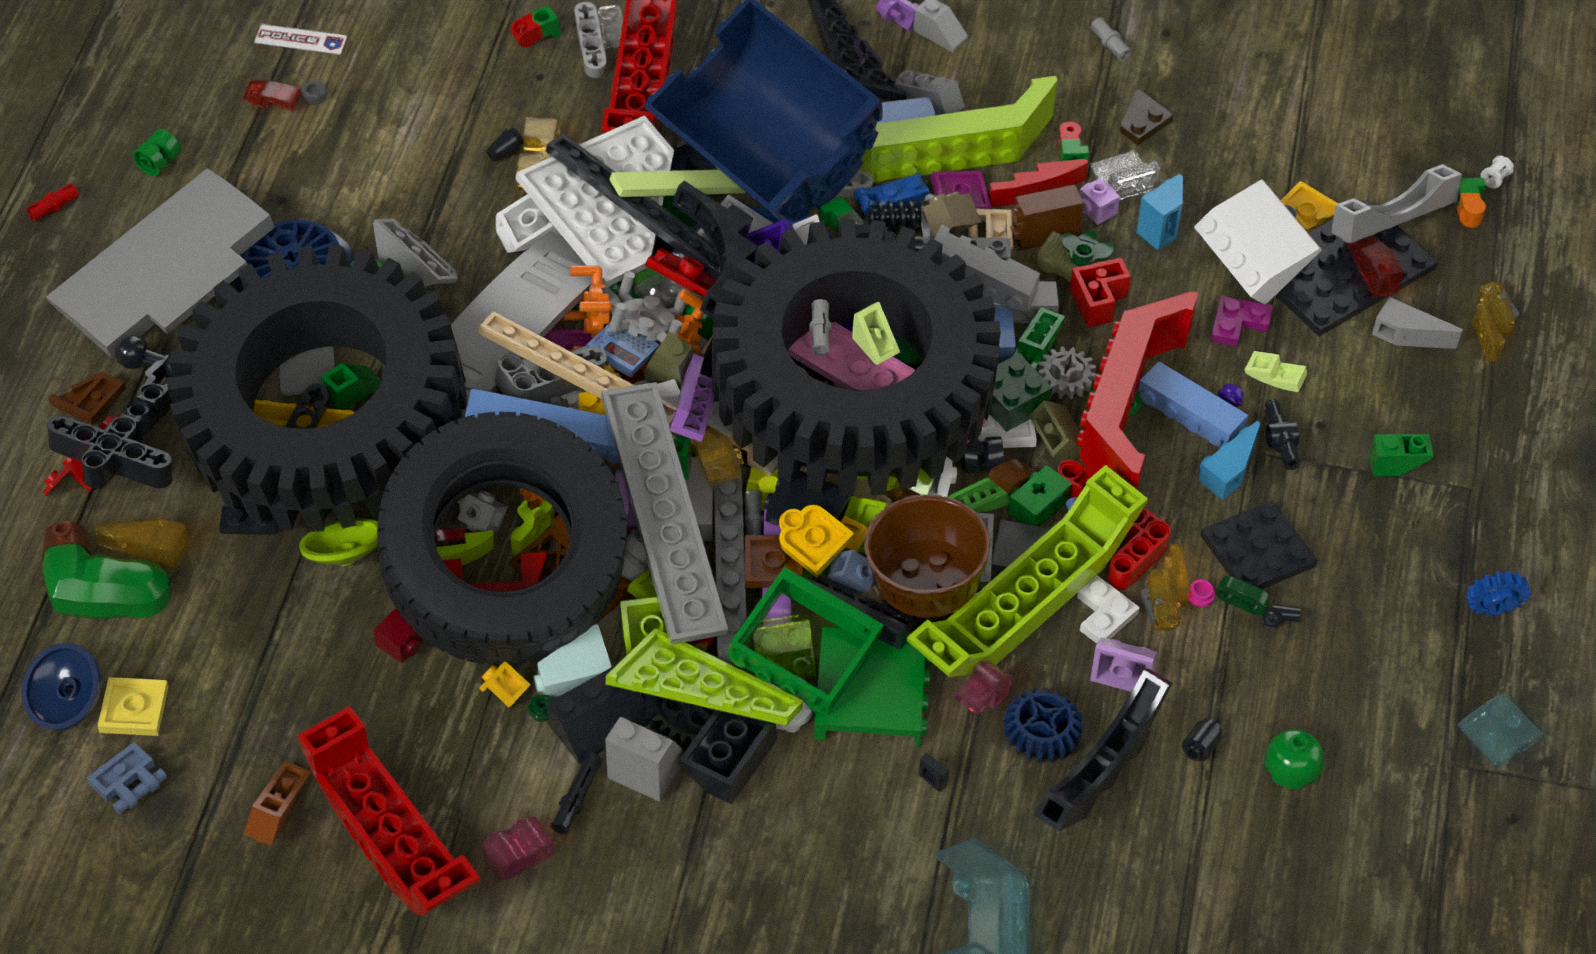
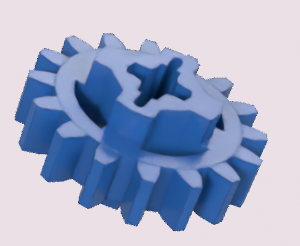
(1498, 593)

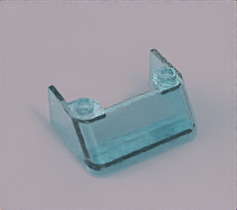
(995, 898)

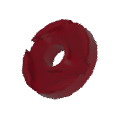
(450, 534)

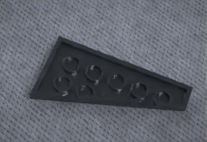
(849, 52)

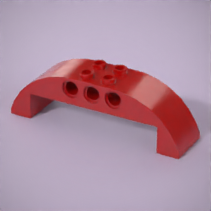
(641, 60)
(382, 816)

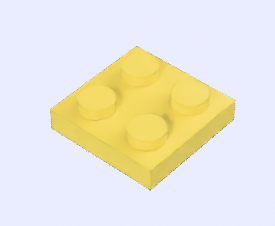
(133, 706)

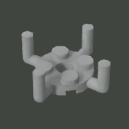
(645, 315)

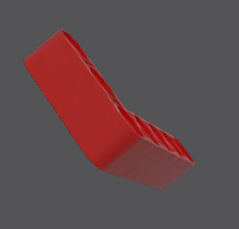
(1146, 537)

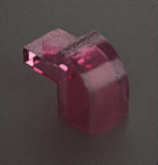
(985, 687)

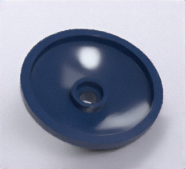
(50, 682)

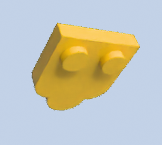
(813, 537)

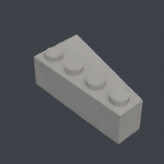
(1003, 280)

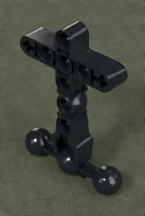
(118, 446)

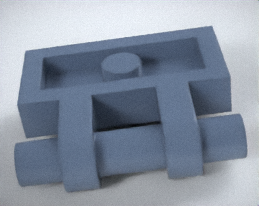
(122, 771)

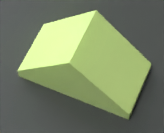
(874, 334)

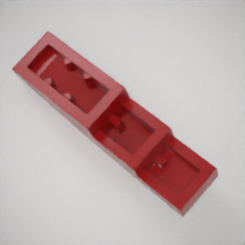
(1046, 177)

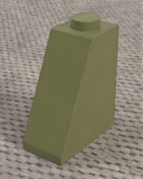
(669, 361)

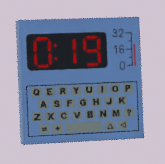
(624, 350)

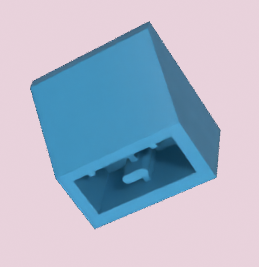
(1161, 213)

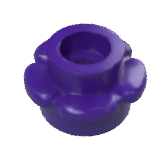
(1231, 394)

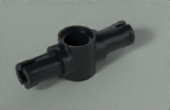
(1282, 434)

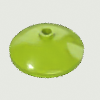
(340, 545)

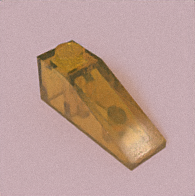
(717, 457)
(148, 539)

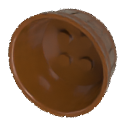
(927, 554)

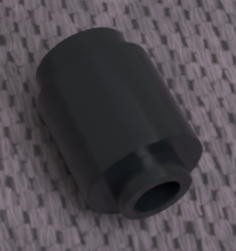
(1202, 739)

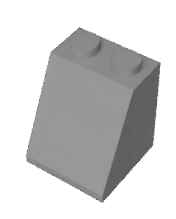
(642, 759)

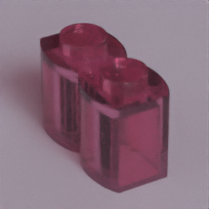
(518, 848)

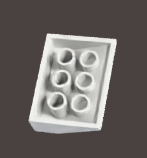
(1258, 240)

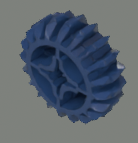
(1039, 734)

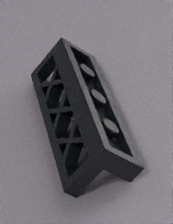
(896, 624)

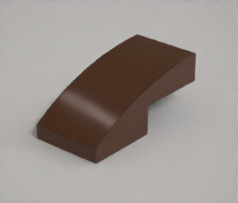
(1011, 474)

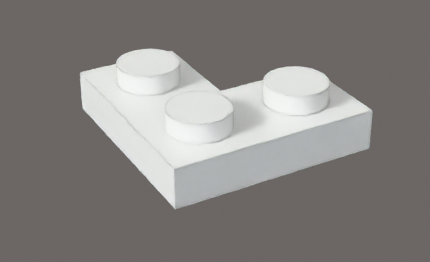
(1111, 610)

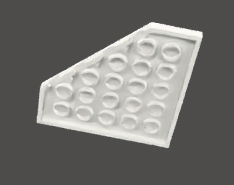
(586, 218)

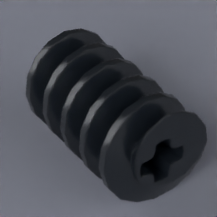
(896, 216)

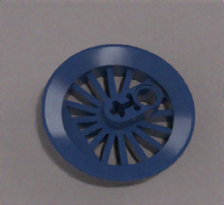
(285, 239)

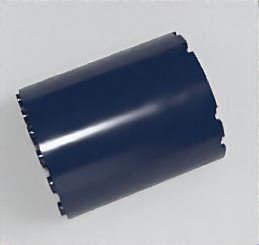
(772, 113)

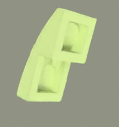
(1269, 369)

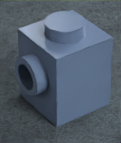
(852, 571)

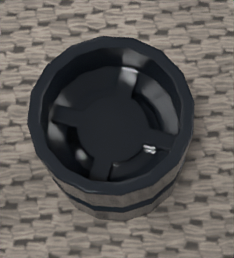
(991, 455)

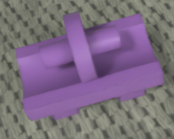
(899, 11)

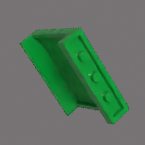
(882, 695)

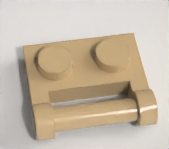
(996, 224)

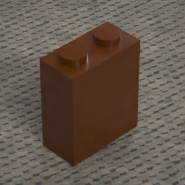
(1045, 212)

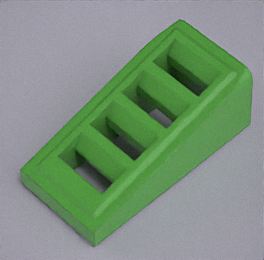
(990, 502)

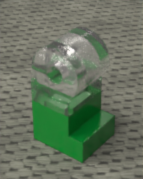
(835, 210)

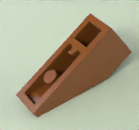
(276, 803)

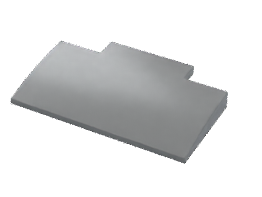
(164, 263)

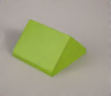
(639, 619)

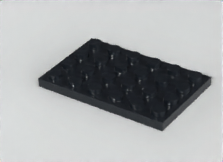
(1332, 285)

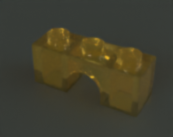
(536, 136)

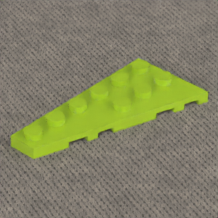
(700, 679)

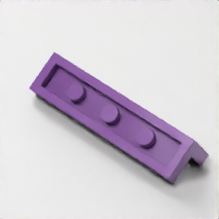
(687, 402)

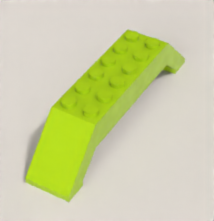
(961, 138)
(1036, 581)

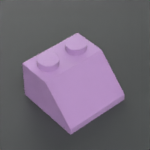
(1120, 663)

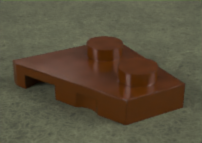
(89, 398)

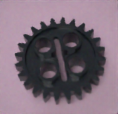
(676, 724)

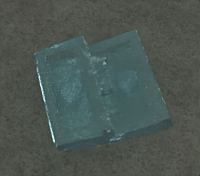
(1499, 730)

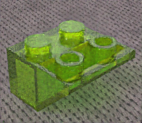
(787, 644)

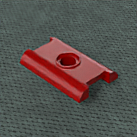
(685, 271)

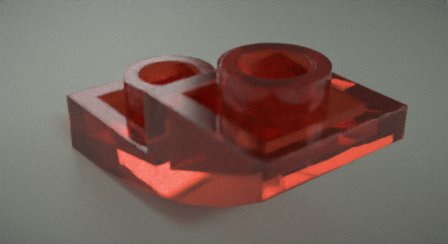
(262, 92)

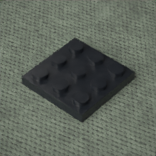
(1259, 546)

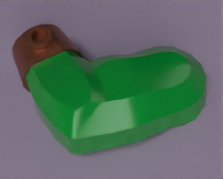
(98, 584)

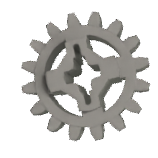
(1079, 372)

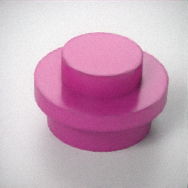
(1201, 593)

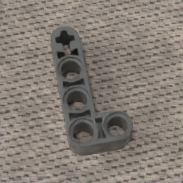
(538, 383)

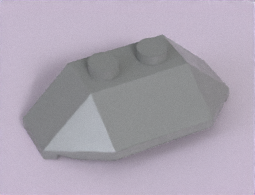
(412, 254)

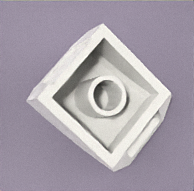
(522, 225)

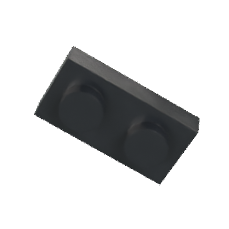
(238, 522)

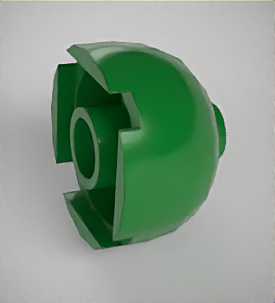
(1294, 758)

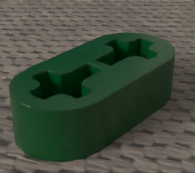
(1242, 595)

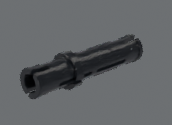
(576, 794)

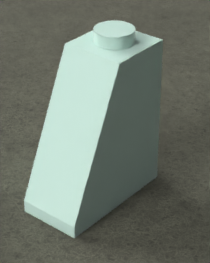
(572, 664)

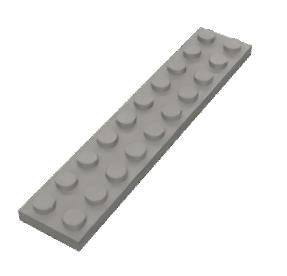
(664, 513)

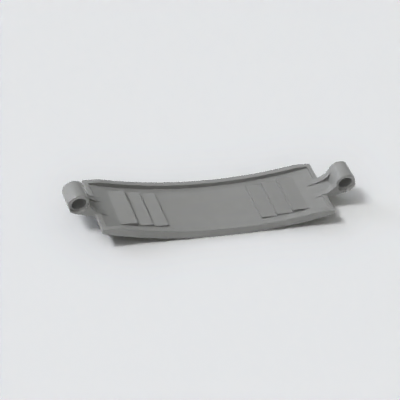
(530, 292)

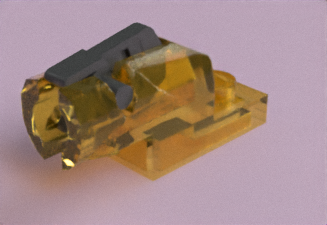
(1494, 319)
(1167, 591)

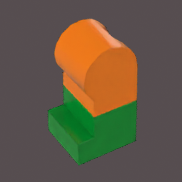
(1470, 202)

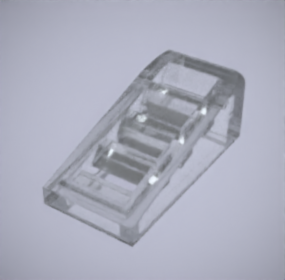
(610, 26)

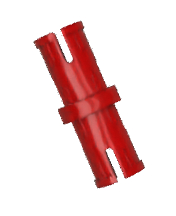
(52, 202)

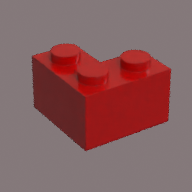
(1097, 288)

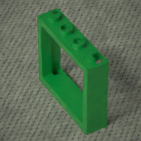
(824, 605)

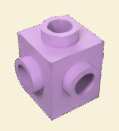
(1099, 201)

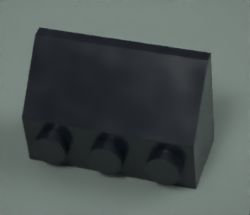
(590, 711)
(728, 753)

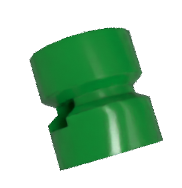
(157, 152)

